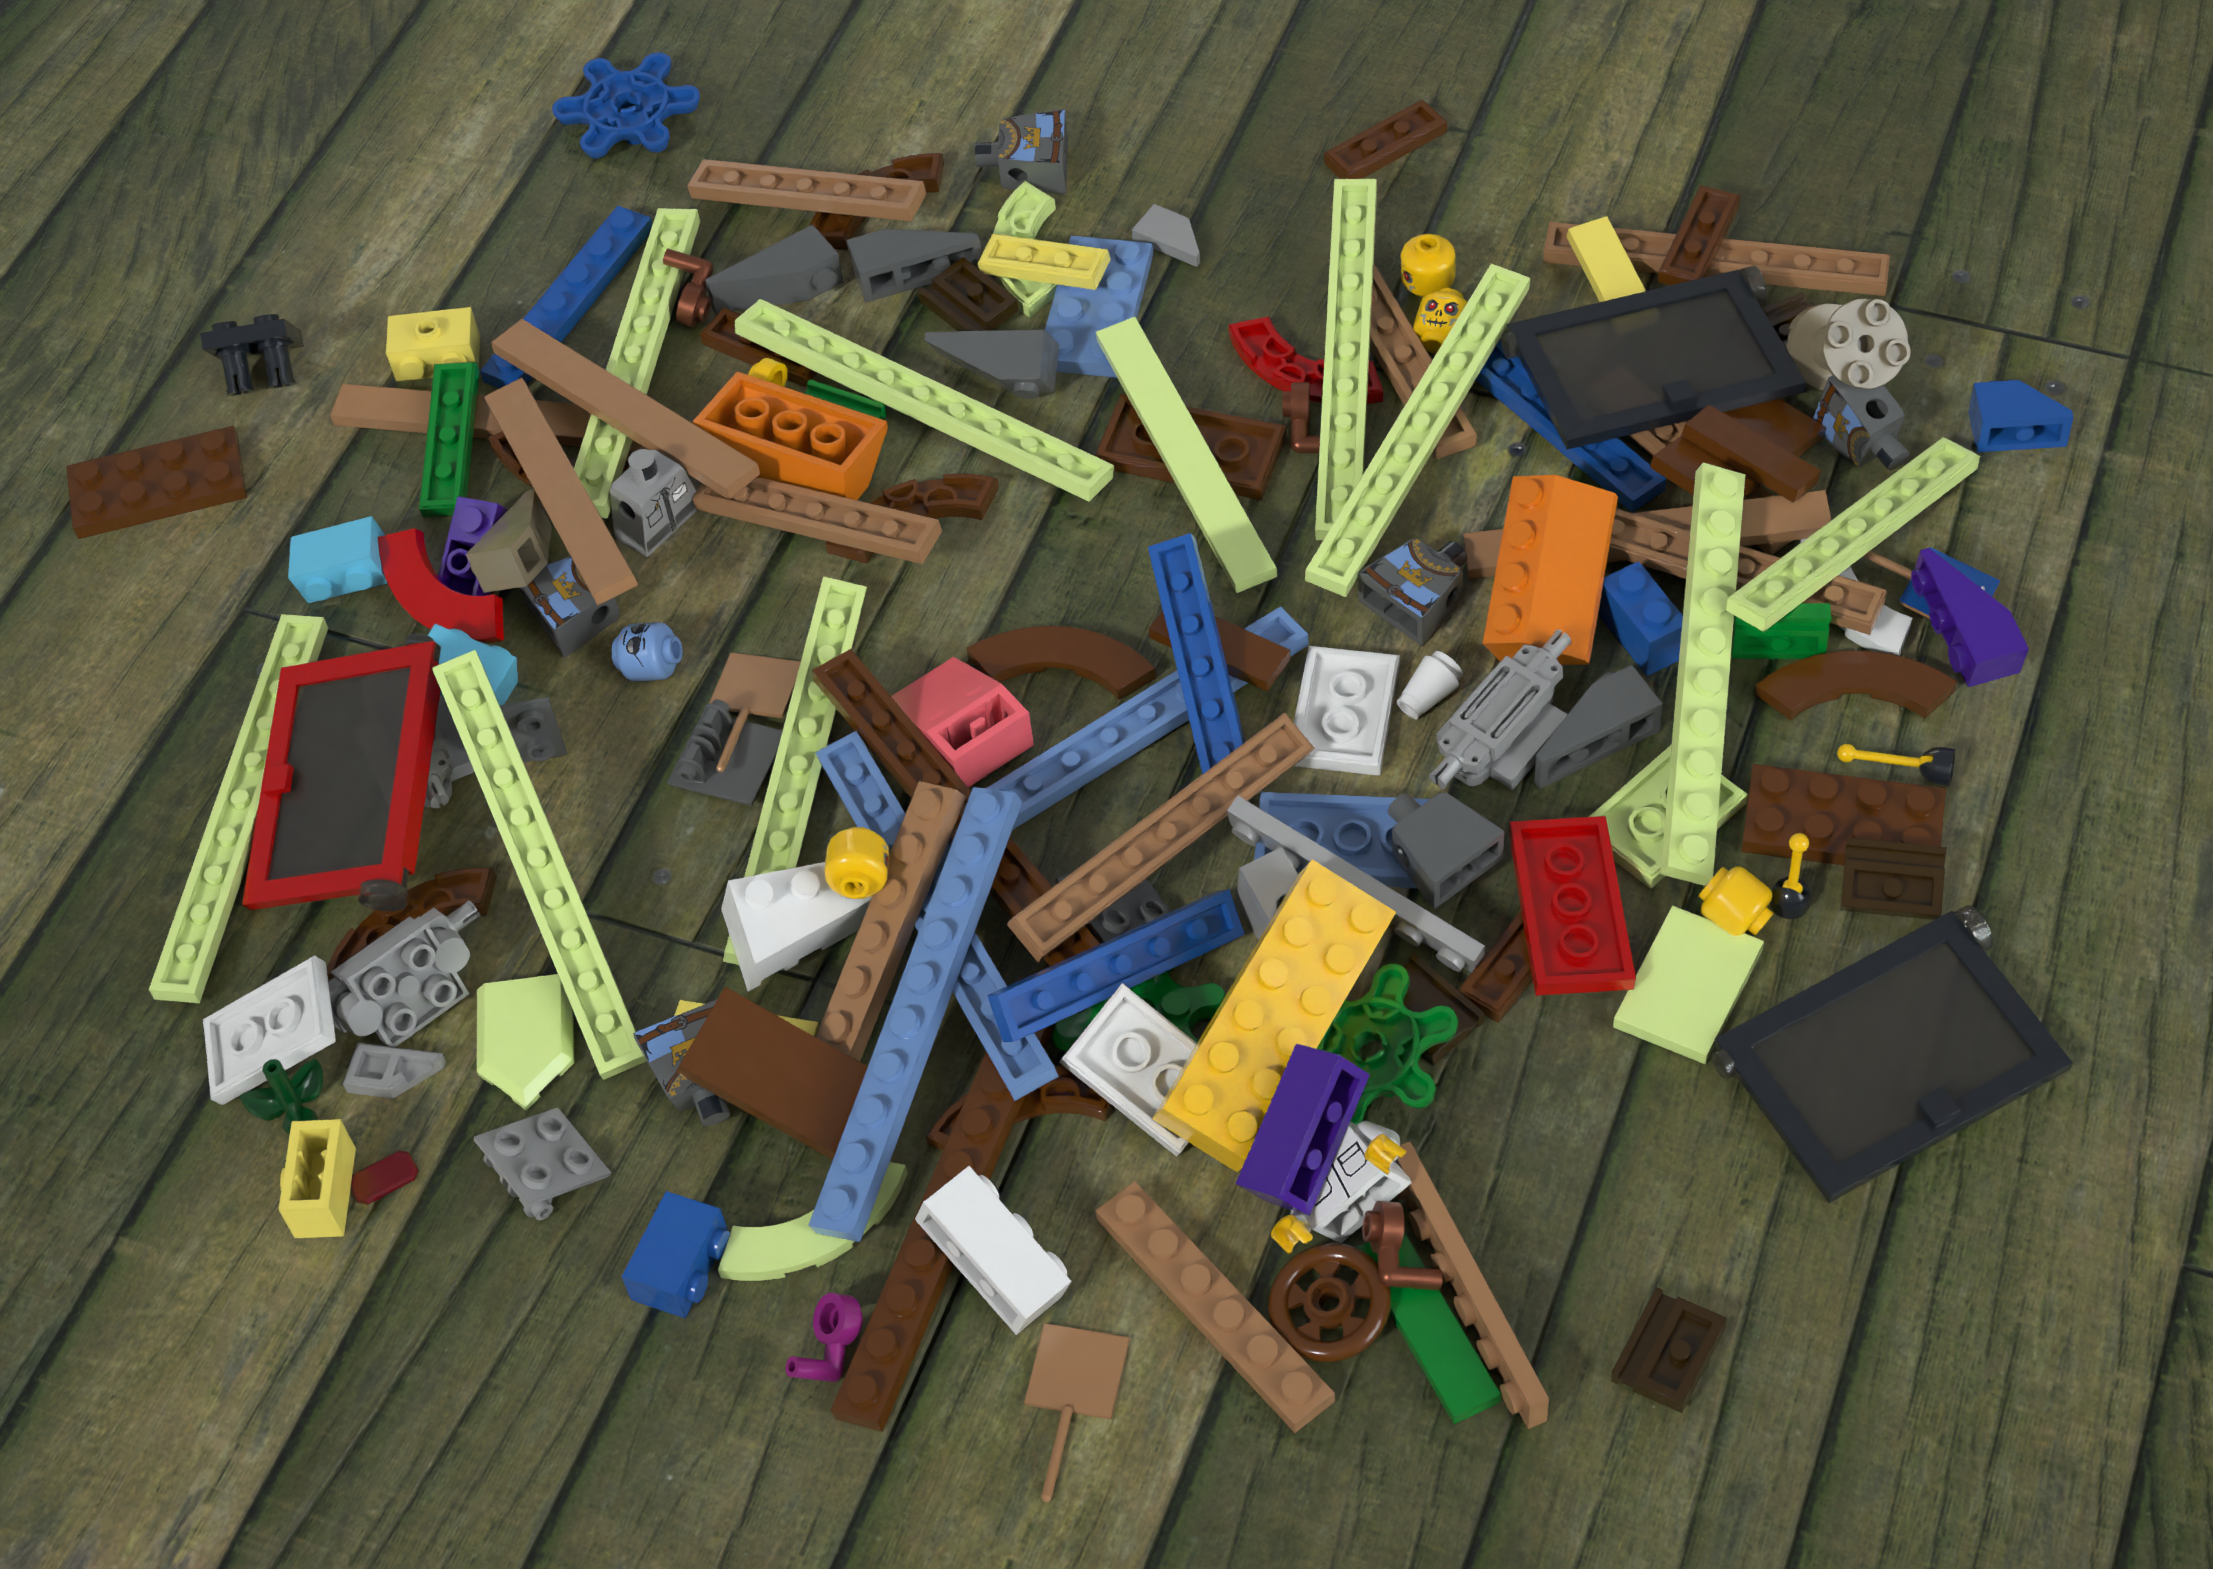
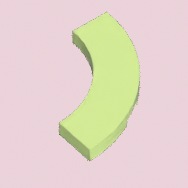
(1022, 217)
(793, 1245)

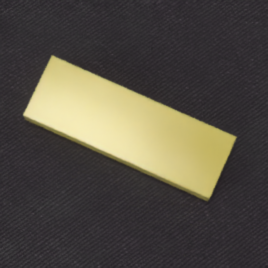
(1604, 260)
(1044, 261)

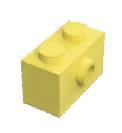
(431, 338)
(317, 1178)

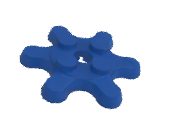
(621, 89)

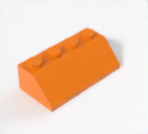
(796, 435)
(1550, 566)

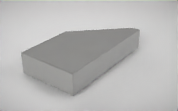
(1168, 234)
(389, 1070)

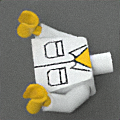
(1357, 1179)

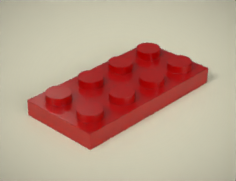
(1571, 906)

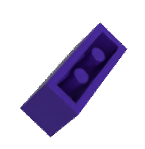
(1302, 1129)

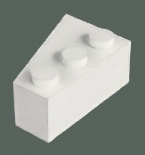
(785, 917)

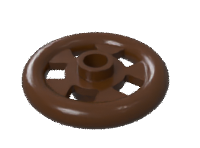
(1357, 1332)

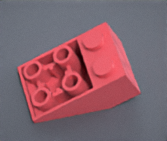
(967, 719)

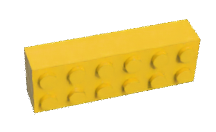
(1278, 999)

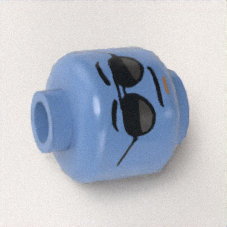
(646, 651)

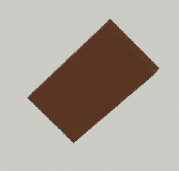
(1771, 419)
(1241, 446)
(774, 1072)

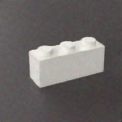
(993, 1249)

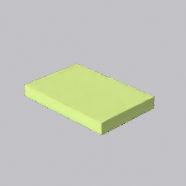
(1638, 818)
(1688, 985)

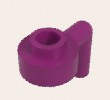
(836, 1325)

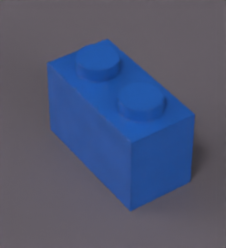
(1641, 618)
(676, 1255)

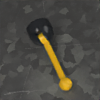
(1934, 765)
(1791, 894)

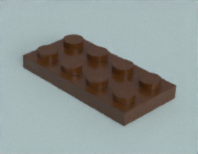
(156, 482)
(1836, 808)

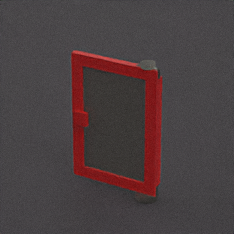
(346, 779)

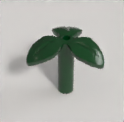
(286, 1094)

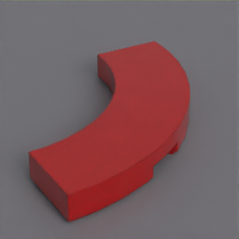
(1280, 365)
(427, 598)

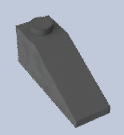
(906, 259)
(780, 274)
(1009, 358)
(1605, 720)

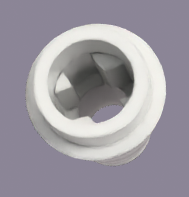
(1431, 683)

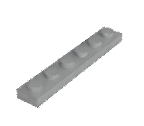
(1411, 921)

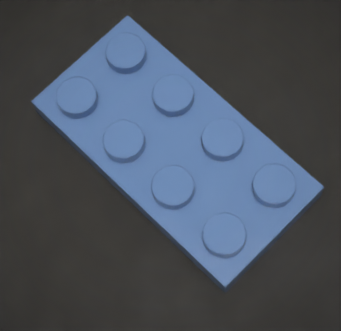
(1082, 312)
(1346, 826)

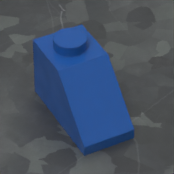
(2016, 417)

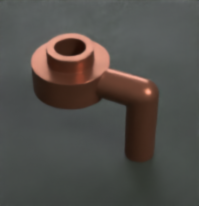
(693, 302)
(1297, 406)
(1385, 1232)

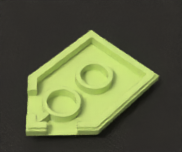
(524, 1035)

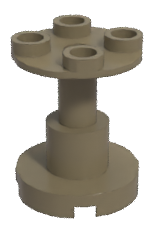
(1854, 342)

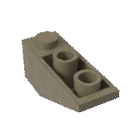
(513, 547)

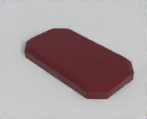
(383, 1177)

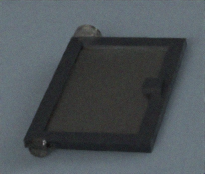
(1655, 357)
(1892, 1053)

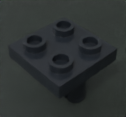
(267, 337)

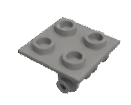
(541, 1160)

